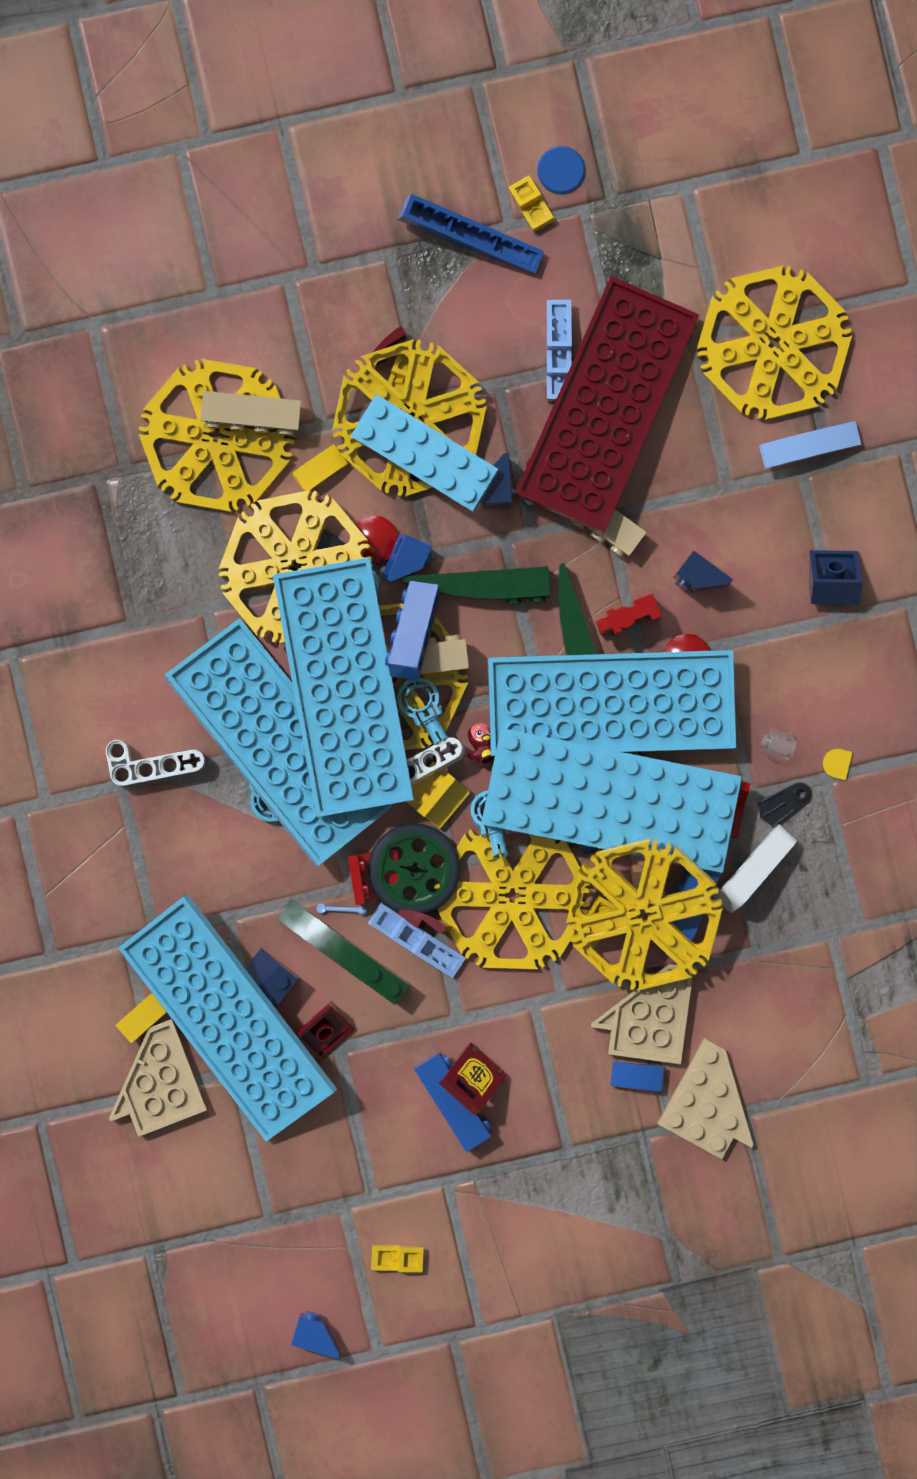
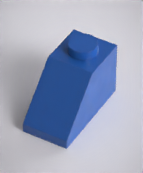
(407, 557)
(315, 1335)

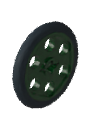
(436, 843)

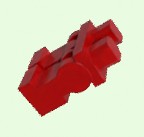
(625, 616)

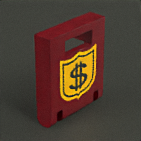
(477, 1074)

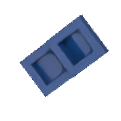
(637, 1076)

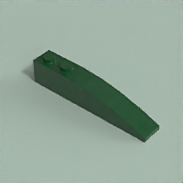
(492, 584)
(573, 627)
(343, 952)

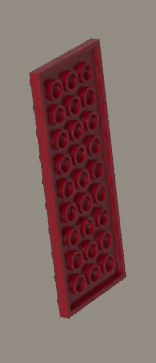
(607, 404)

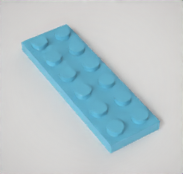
(425, 453)

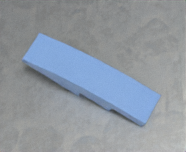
(558, 345)
(810, 445)
(416, 940)

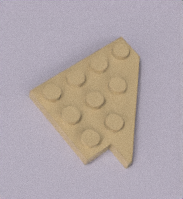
(649, 1022)
(160, 1083)
(707, 1103)

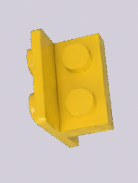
(438, 797)

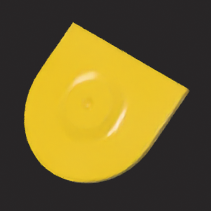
(837, 763)

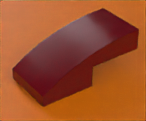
(393, 338)
(420, 919)

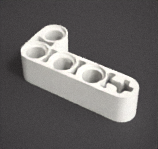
(419, 760)
(157, 764)
(755, 869)

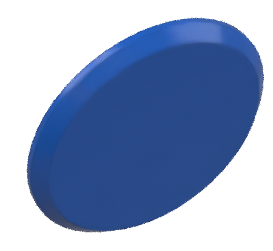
(561, 170)

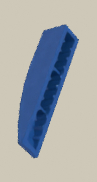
(469, 234)

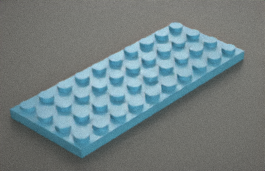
(343, 687)
(617, 699)
(255, 721)
(609, 798)
(227, 1018)

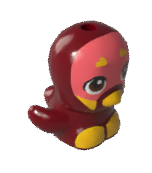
(481, 741)

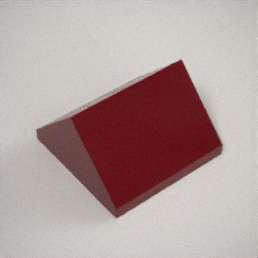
(324, 1031)

